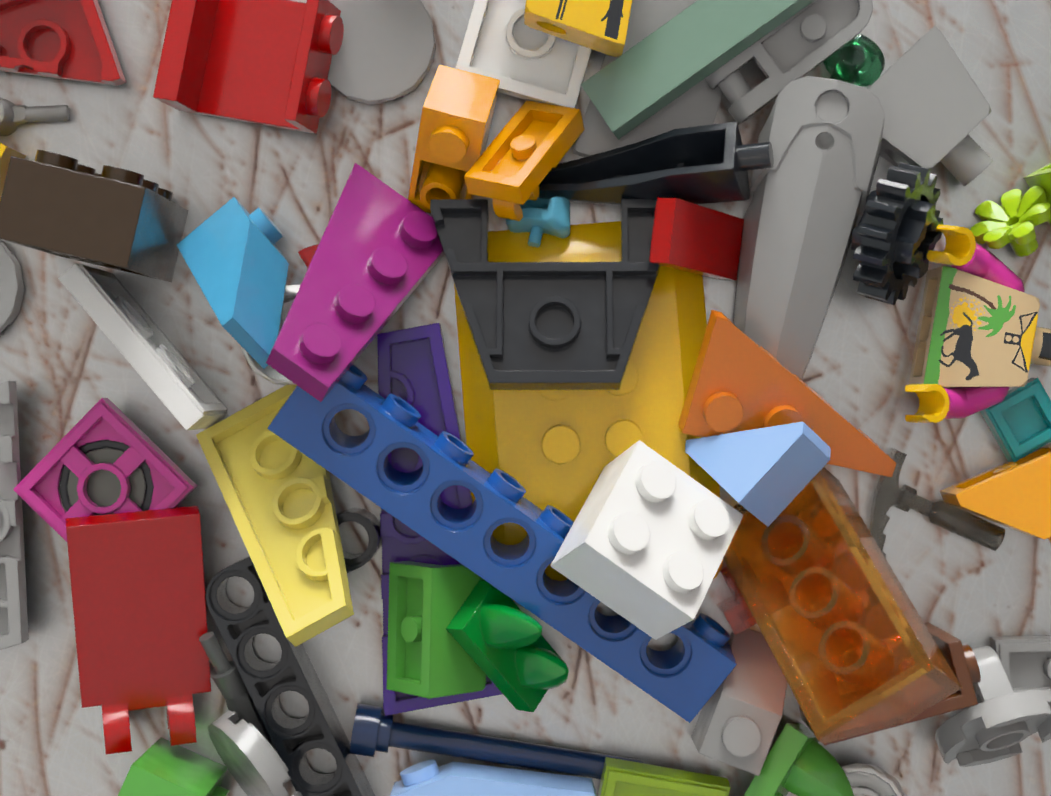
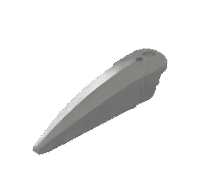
(805, 213)

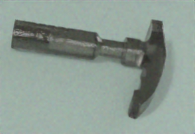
(939, 513)

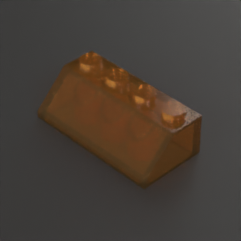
(837, 615)

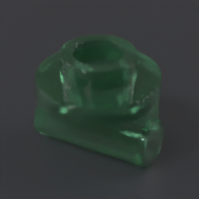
(857, 62)

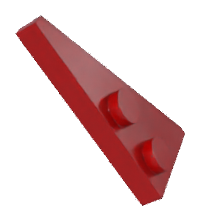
(58, 41)

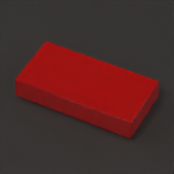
(696, 239)

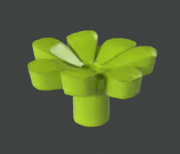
(1013, 220)

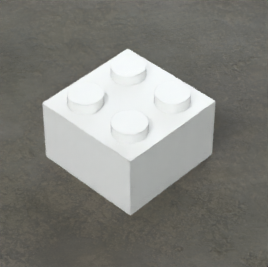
(648, 541)

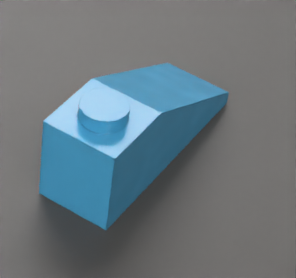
(240, 274)

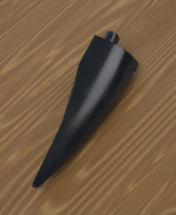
(684, 163)

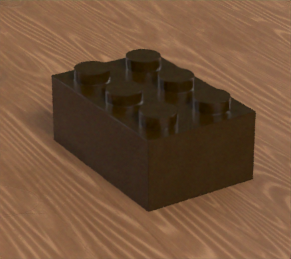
(91, 216)

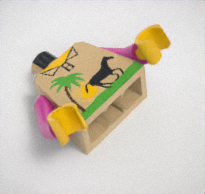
(972, 332)

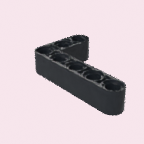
(292, 673)

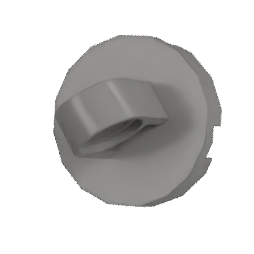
(998, 720)

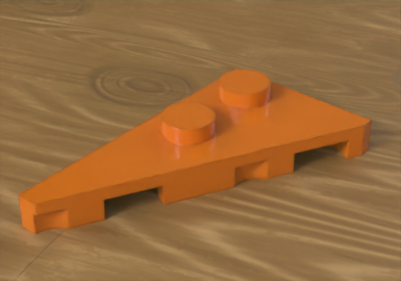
(746, 388)

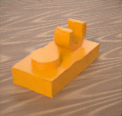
(523, 156)

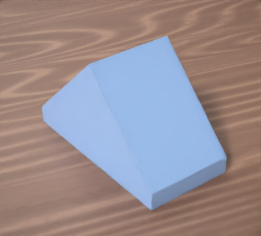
(762, 465)

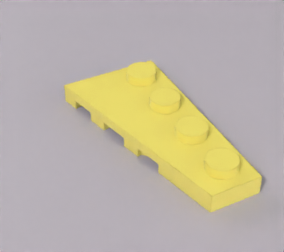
(283, 516)

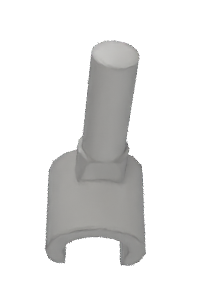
(14, 115)

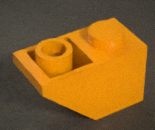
(451, 134)

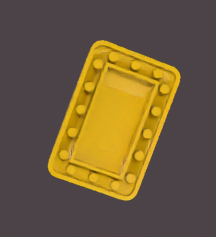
(566, 437)

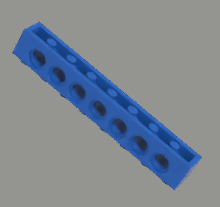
(676, 677)

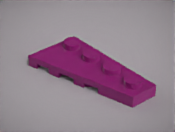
(357, 280)

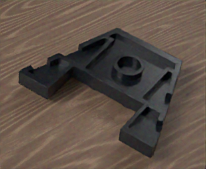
(549, 319)

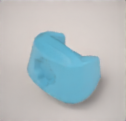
(543, 216)

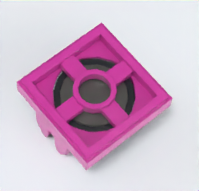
(103, 476)

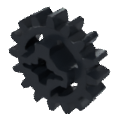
(896, 233)

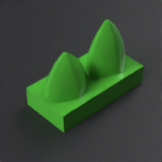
(799, 767)

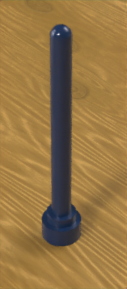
(377, 732)

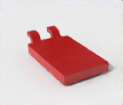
(139, 617)

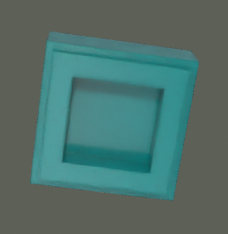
(1021, 420)

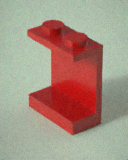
(250, 60)

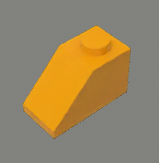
(1010, 494)

